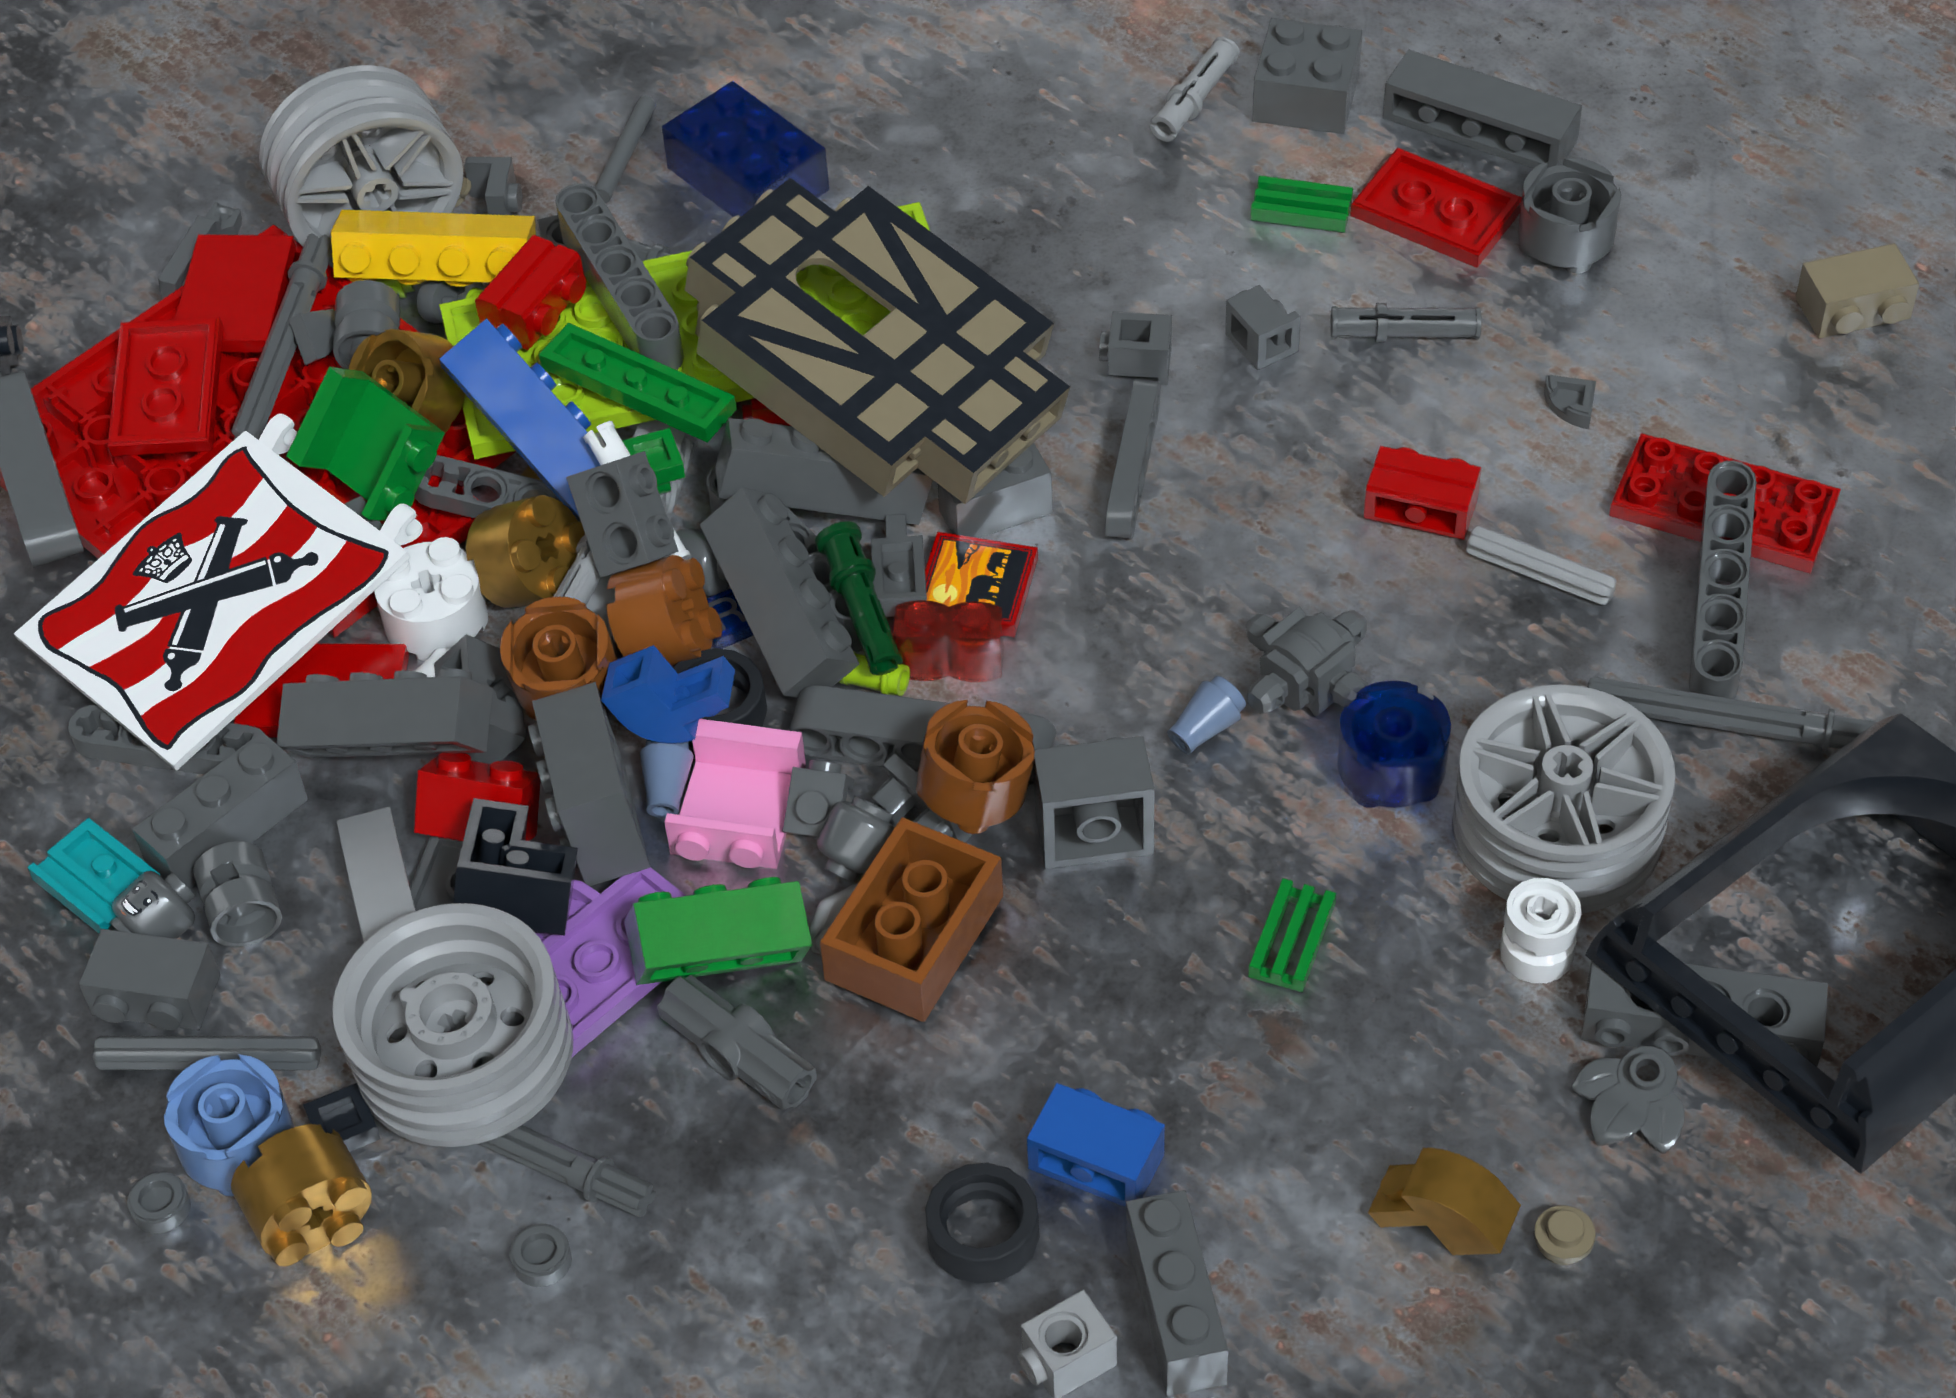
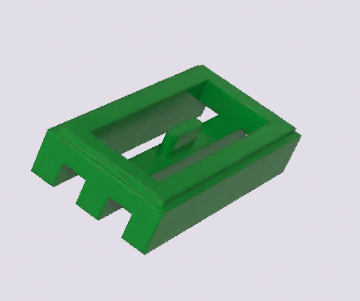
(1302, 203)
(1304, 900)

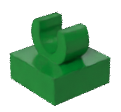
(661, 455)

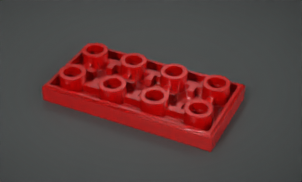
(1668, 489)

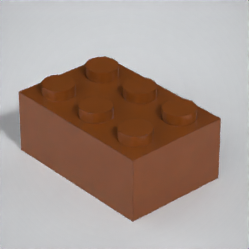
(912, 919)

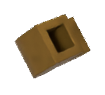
(1452, 1197)

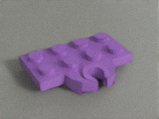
(595, 955)

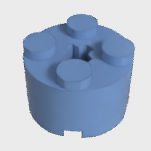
(222, 1115)

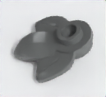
(1630, 1104)

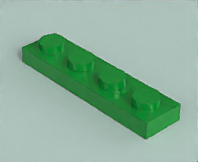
(638, 382)

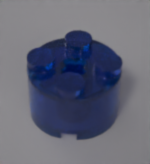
(1393, 745)

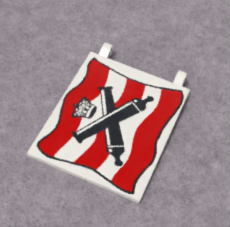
(215, 595)

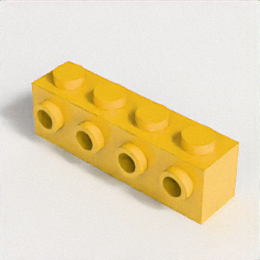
(426, 245)

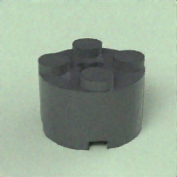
(1569, 214)

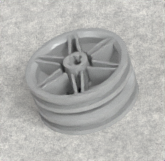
(358, 144)
(1567, 767)
(467, 1052)

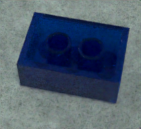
(740, 148)

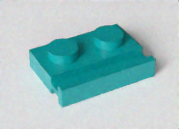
(88, 873)

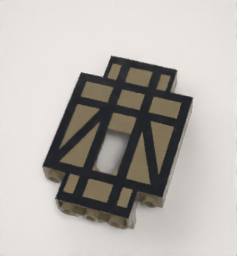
(930, 387)

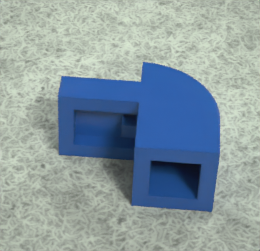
(660, 702)

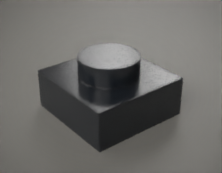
(346, 1114)

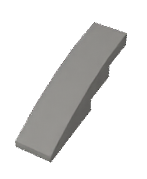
(375, 869)

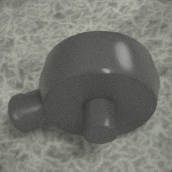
(431, 295)

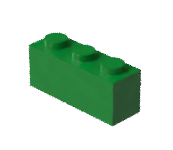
(717, 930)

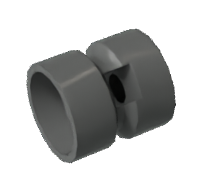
(362, 311)
(237, 894)

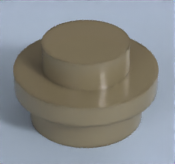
(1564, 1234)

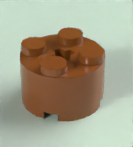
(663, 608)
(555, 650)
(975, 764)

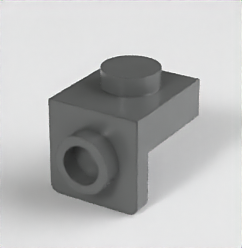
(496, 182)
(813, 796)

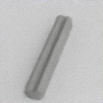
(1541, 565)

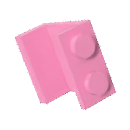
(736, 795)

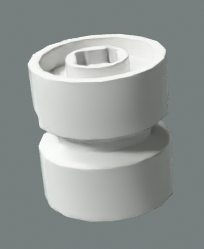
(1540, 930)

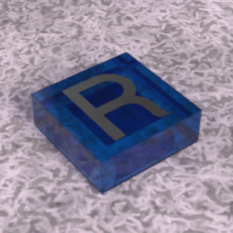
(734, 624)

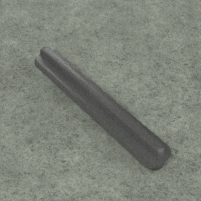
(183, 1051)

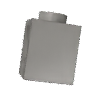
(1070, 1322)

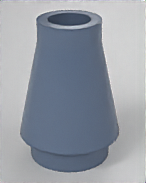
(1208, 713)
(665, 775)

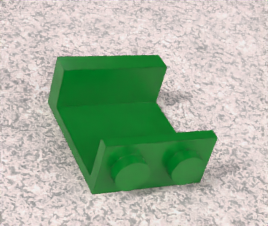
(366, 440)

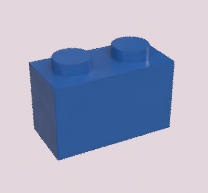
(1096, 1145)

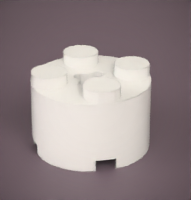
(432, 599)

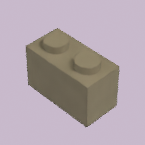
(1857, 290)

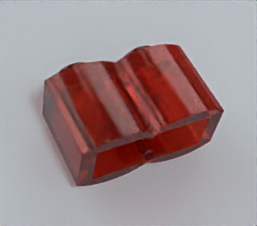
(951, 640)

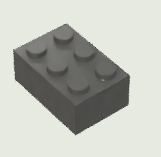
(588, 784)

